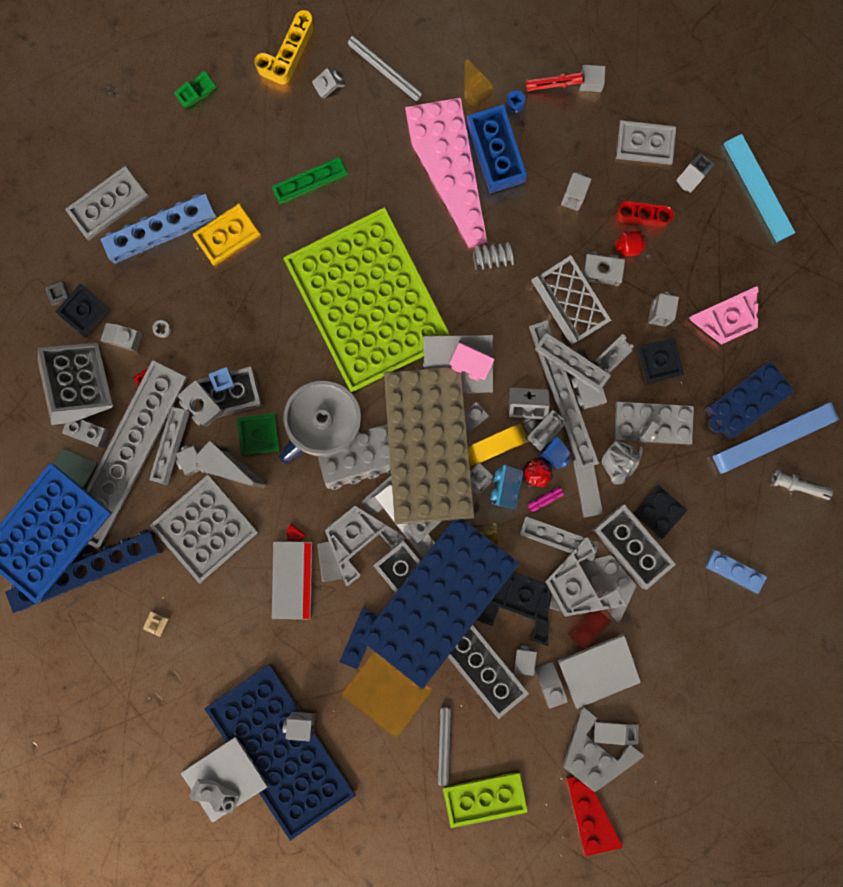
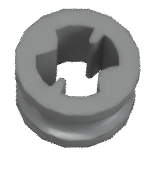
(155, 328)

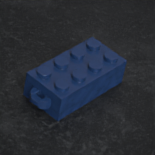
(748, 400)

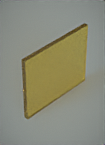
(385, 694)

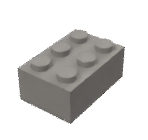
(241, 397)

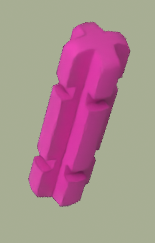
(545, 499)

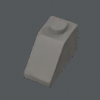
(695, 172)
(121, 337)
(550, 685)

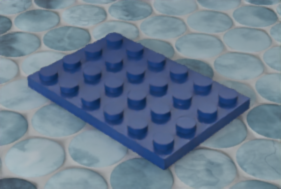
(47, 532)

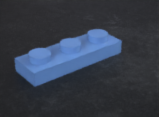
(735, 571)

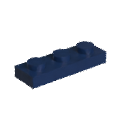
(355, 647)

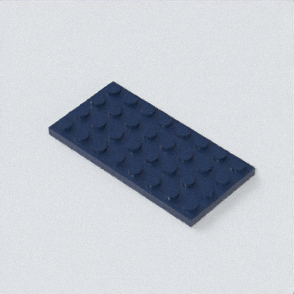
(439, 602)
(300, 774)

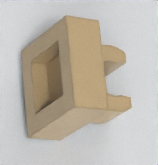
(156, 623)

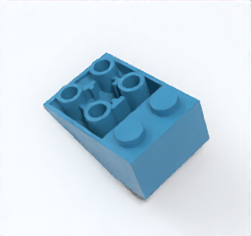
(507, 487)

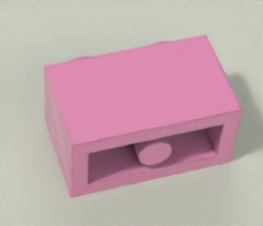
(471, 361)

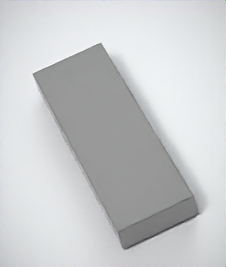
(588, 491)

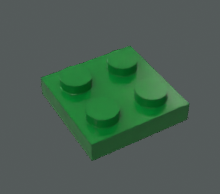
(258, 434)

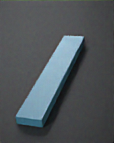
(759, 188)

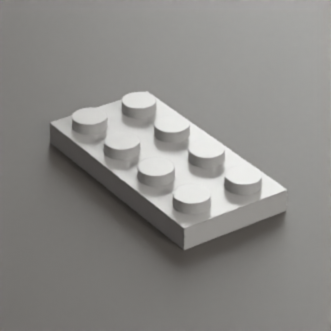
(673, 420)

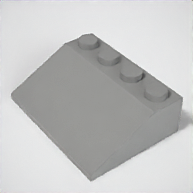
(73, 382)
(222, 462)

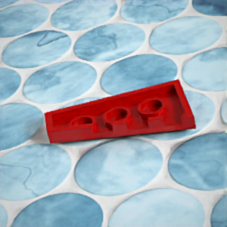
(592, 822)

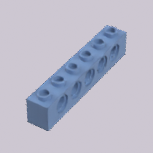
(152, 238)

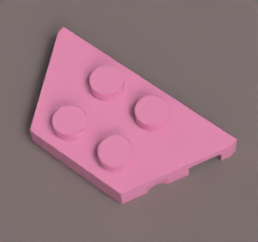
(730, 317)

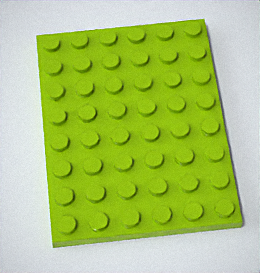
(366, 299)

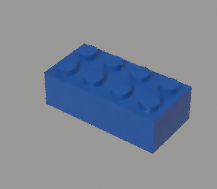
(496, 149)

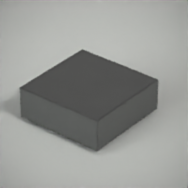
(57, 293)

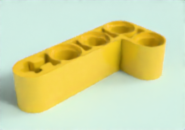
(289, 46)
(496, 444)

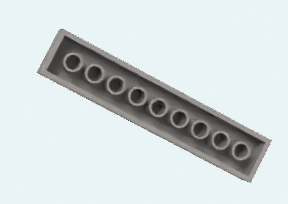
(473, 654)

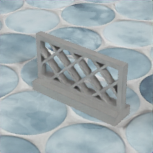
(557, 310)

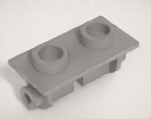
(546, 430)

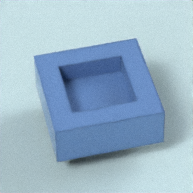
(221, 380)

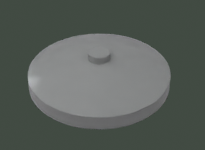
(322, 418)

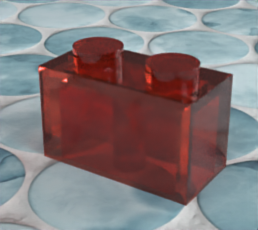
(589, 628)

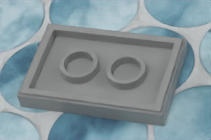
(646, 142)

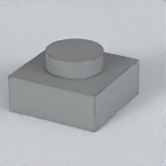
(649, 432)

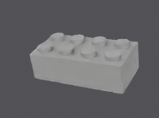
(633, 547)

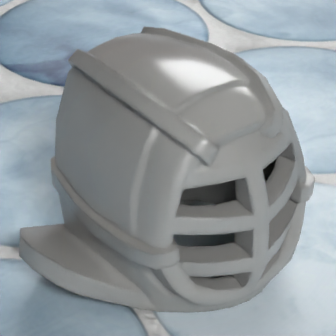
(621, 461)

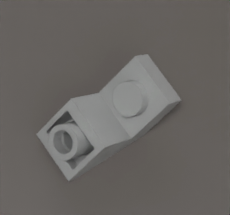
(616, 733)
(219, 796)

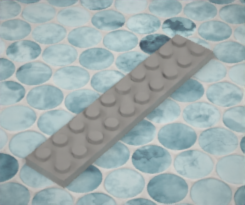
(133, 442)

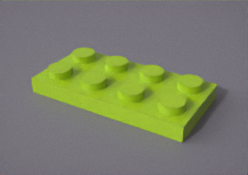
(485, 799)

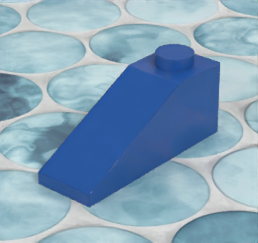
(555, 453)

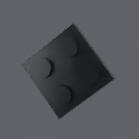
(82, 310)
(660, 360)
(659, 511)

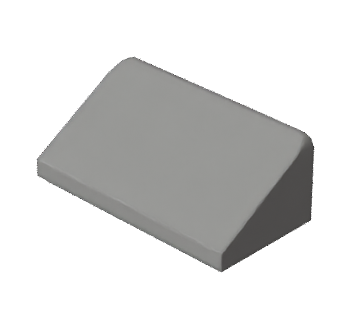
(328, 563)

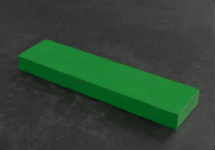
(309, 180)

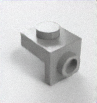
(328, 82)

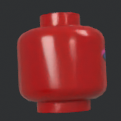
(630, 243)

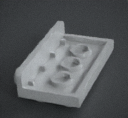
(360, 460)

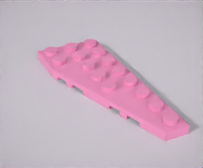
(444, 150)

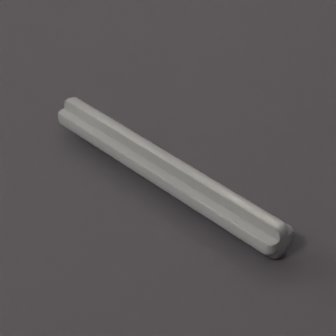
(385, 68)

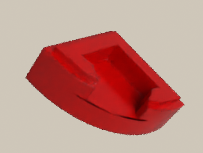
(294, 534)

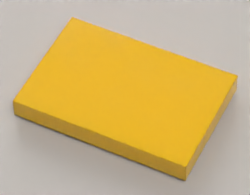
(226, 234)

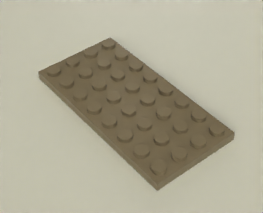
(428, 446)

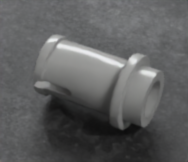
(529, 424)

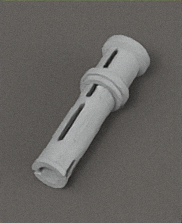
(793, 483)

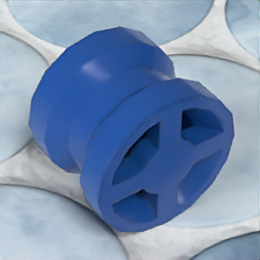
(515, 106)

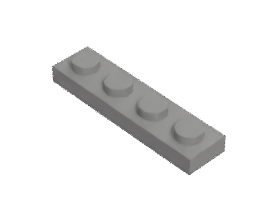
(572, 362)
(169, 445)
(553, 536)

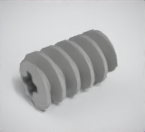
(493, 255)

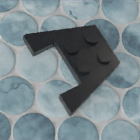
(525, 598)

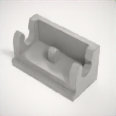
(614, 354)

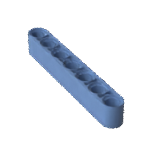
(776, 437)

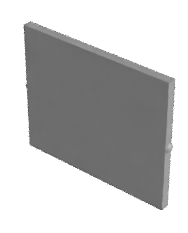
(439, 351)
(599, 671)
(231, 768)

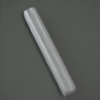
(444, 746)

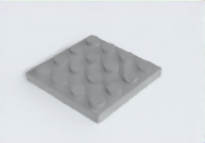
(204, 529)

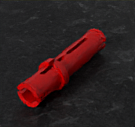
(555, 81)

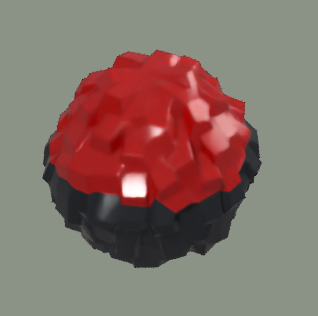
(537, 473)

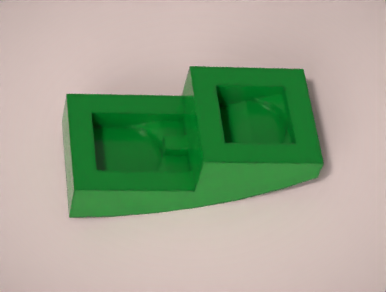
(195, 91)

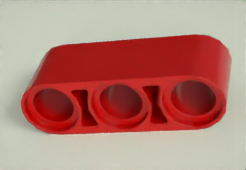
(651, 209)

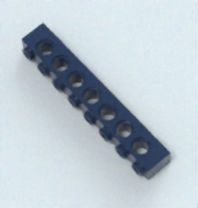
(149, 548)

